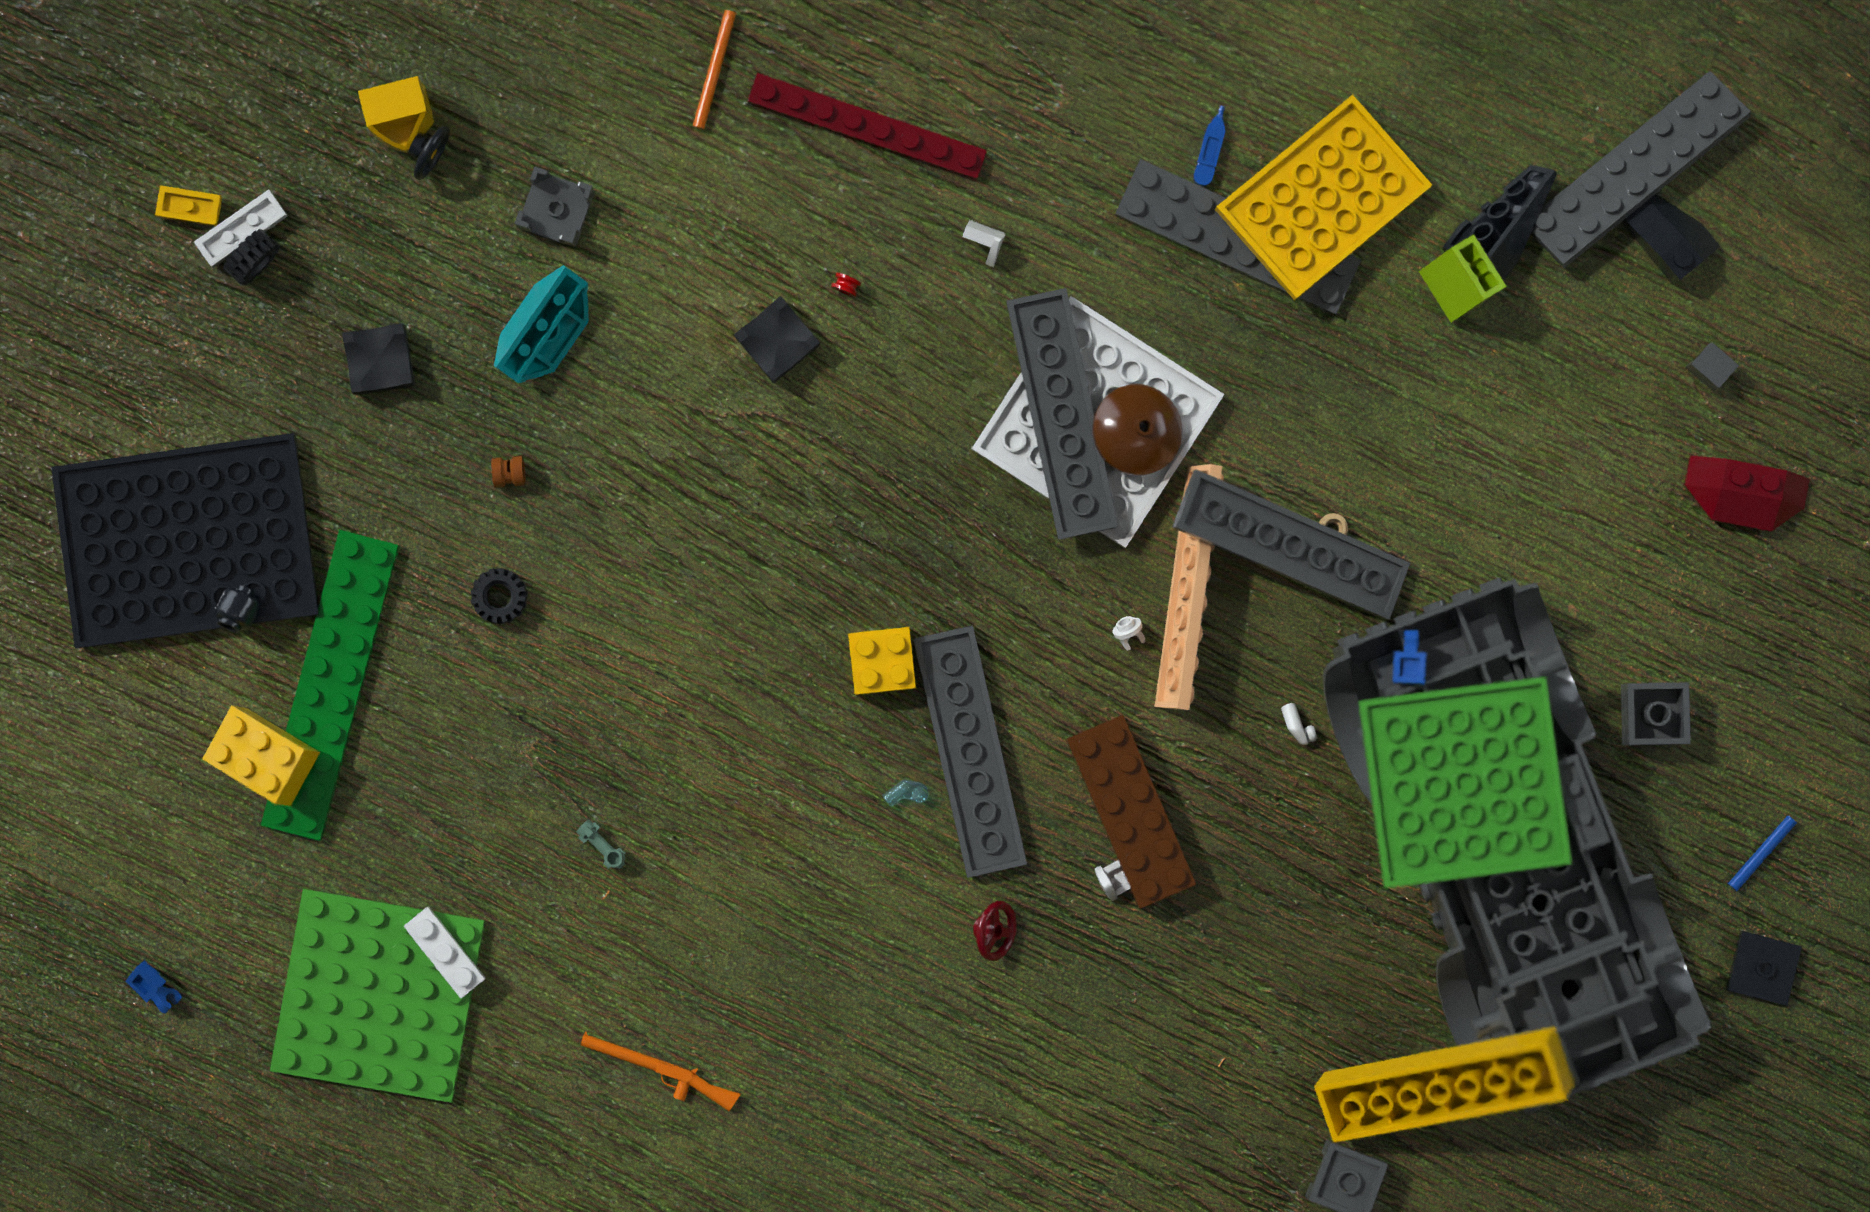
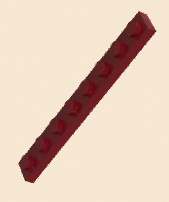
(867, 126)

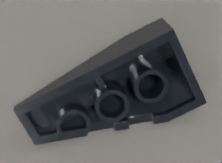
(1509, 220)
(1670, 237)

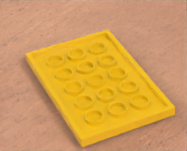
(1323, 197)

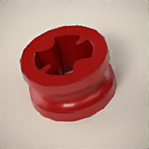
(846, 284)

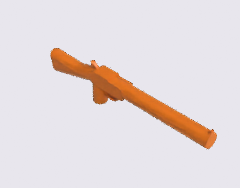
(686, 1077)

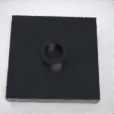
(1763, 968)

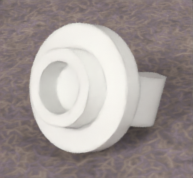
(1127, 628)

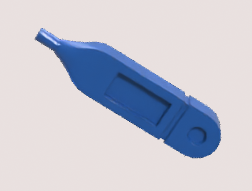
(1210, 150)

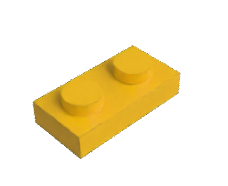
(188, 205)

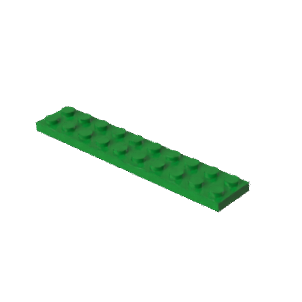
(335, 675)

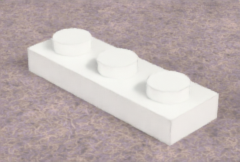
(225, 237)
(444, 952)

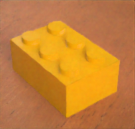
(261, 755)

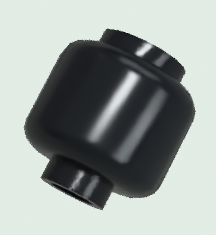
(236, 609)

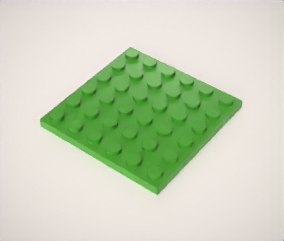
(1464, 782)
(369, 1001)

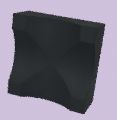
(777, 339)
(378, 359)

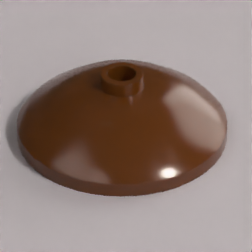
(1119, 435)

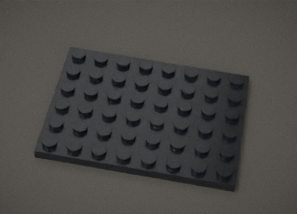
(172, 529)

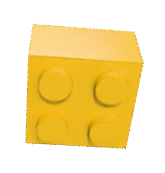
(882, 661)

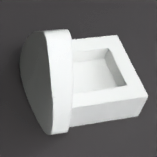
(985, 236)
(1112, 880)

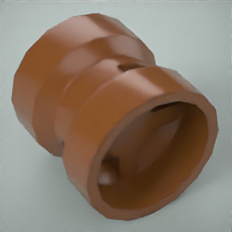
(508, 471)

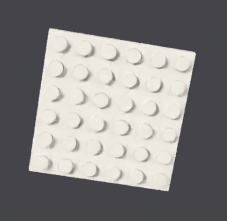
(1109, 361)

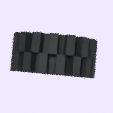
(251, 257)
(480, 596)

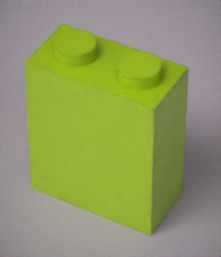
(1462, 278)

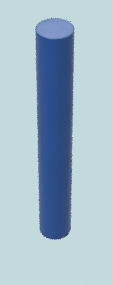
(1762, 853)

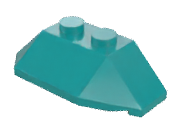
(543, 326)

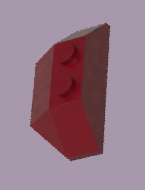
(1745, 492)

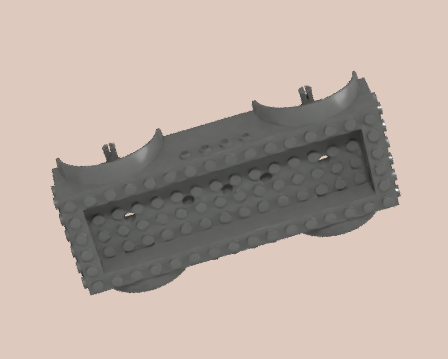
(1595, 917)

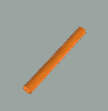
(714, 69)

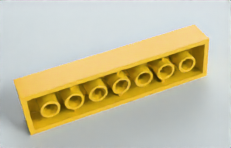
(1444, 1085)

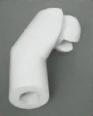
(1295, 726)

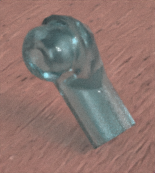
(908, 790)

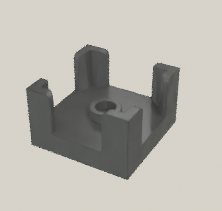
(555, 208)
(1346, 1179)

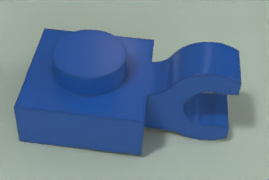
(1410, 664)
(149, 986)

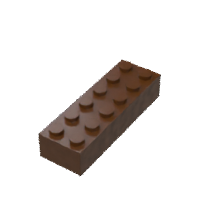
(1130, 811)

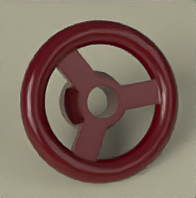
(989, 929)

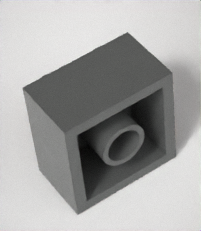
(1655, 713)

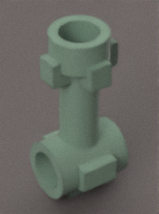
(612, 856)

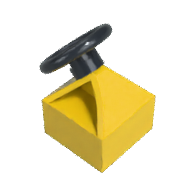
(400, 117)

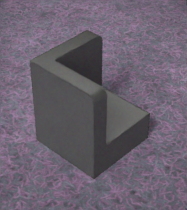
(1712, 366)

